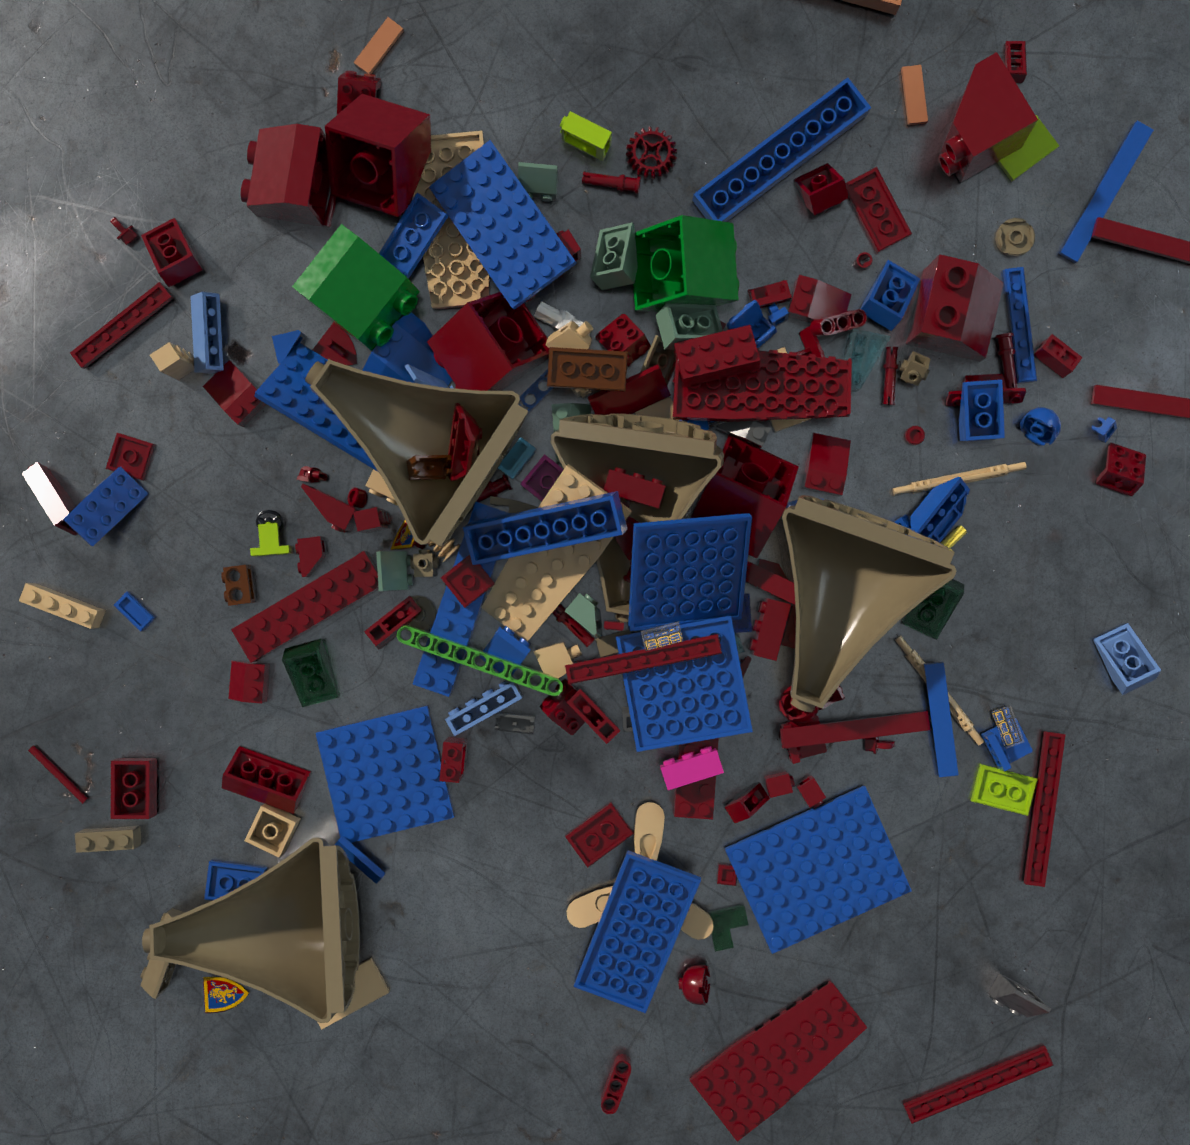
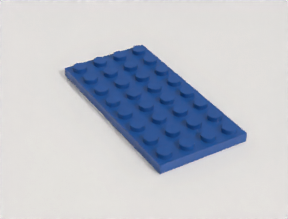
(502, 225)
(293, 397)
(637, 931)

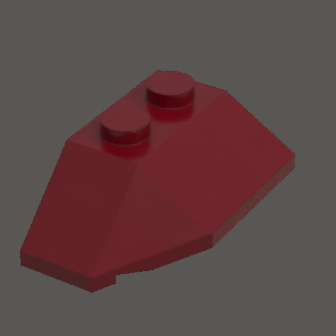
(463, 443)

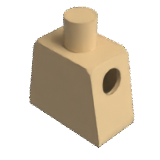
(571, 336)
(555, 657)

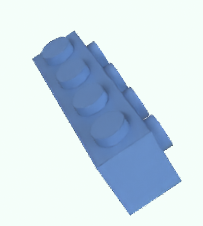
(206, 332)
(483, 708)

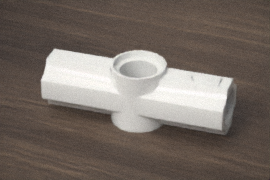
(555, 317)

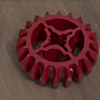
(642, 140)

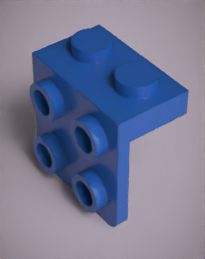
(753, 316)
(508, 647)

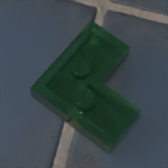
(724, 921)

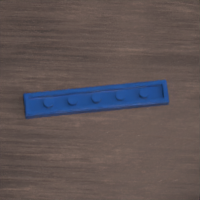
(1020, 324)
(941, 719)

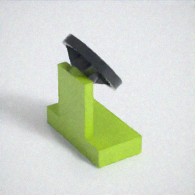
(269, 536)

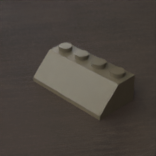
(158, 974)

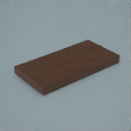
(587, 369)

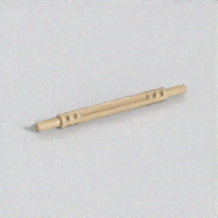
(967, 477)
(955, 709)

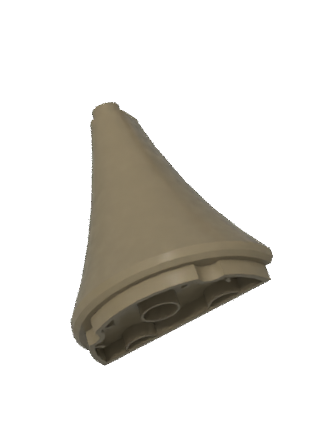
(410, 419)
(644, 445)
(851, 587)
(280, 933)

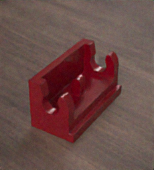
(770, 294)
(1057, 356)

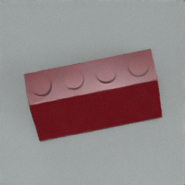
(265, 779)

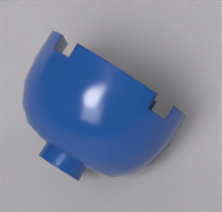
(1041, 425)

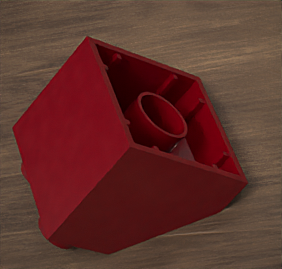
(988, 122)
(377, 153)
(288, 174)
(955, 308)
(489, 344)
(749, 483)

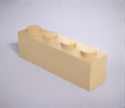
(62, 605)

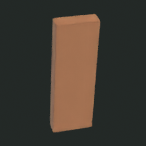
(378, 46)
(914, 95)

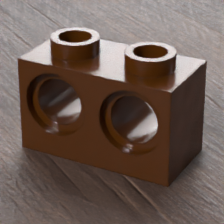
(244, 584)

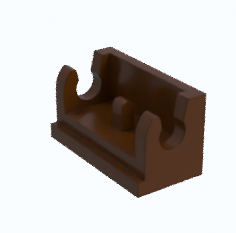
(428, 467)

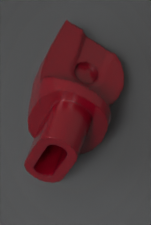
(127, 235)
(311, 475)
(874, 744)

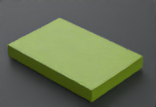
(1036, 147)
(1004, 789)

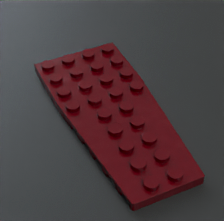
(779, 390)
(777, 1060)

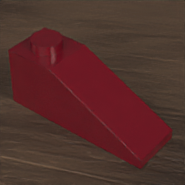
(387, 627)
(593, 716)

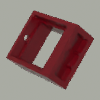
(454, 755)

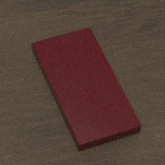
(877, 210)
(640, 393)

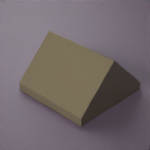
(664, 358)

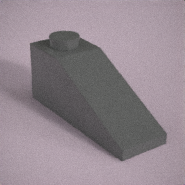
(747, 431)

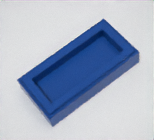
(134, 611)

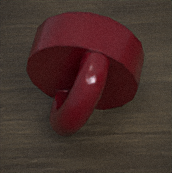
(357, 497)

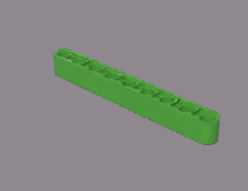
(472, 653)

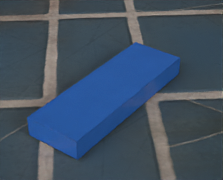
(360, 860)

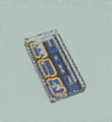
(662, 636)
(1008, 726)

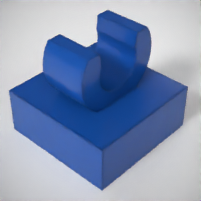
(777, 316)
(1106, 430)

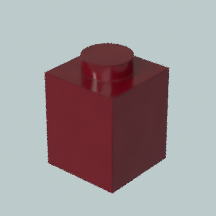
(779, 784)
(811, 792)

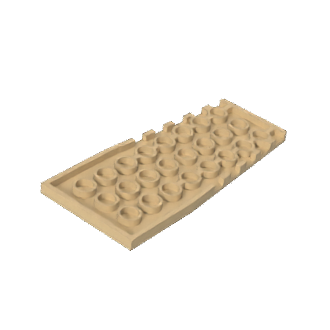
(449, 262)
(539, 581)

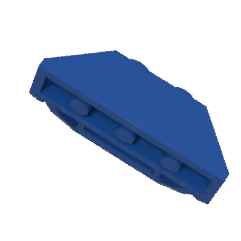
(940, 509)

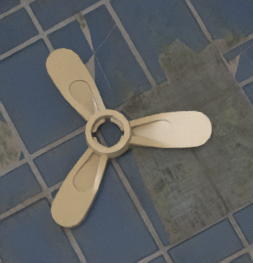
(647, 842)

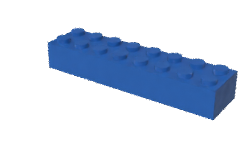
(545, 528)

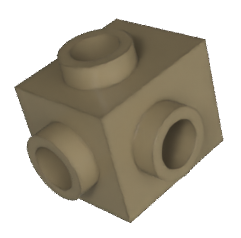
(915, 368)
(422, 570)

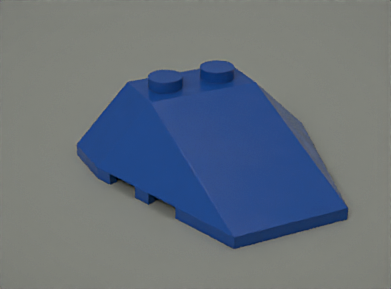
(406, 347)

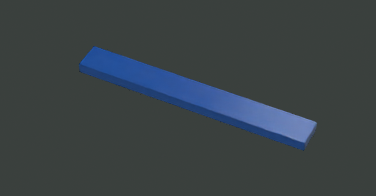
(1106, 191)

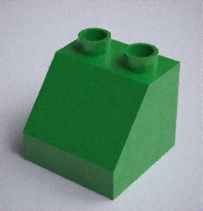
(685, 264)
(357, 288)

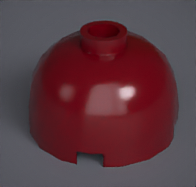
(792, 713)
(695, 984)

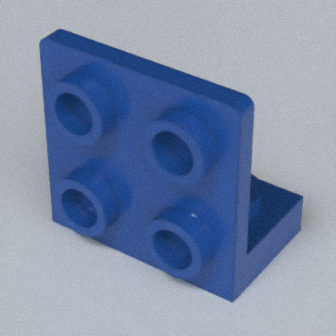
(1000, 754)

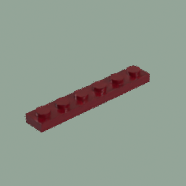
(121, 325)

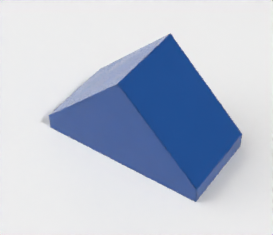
(286, 343)

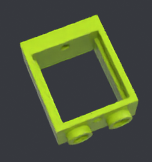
(585, 135)

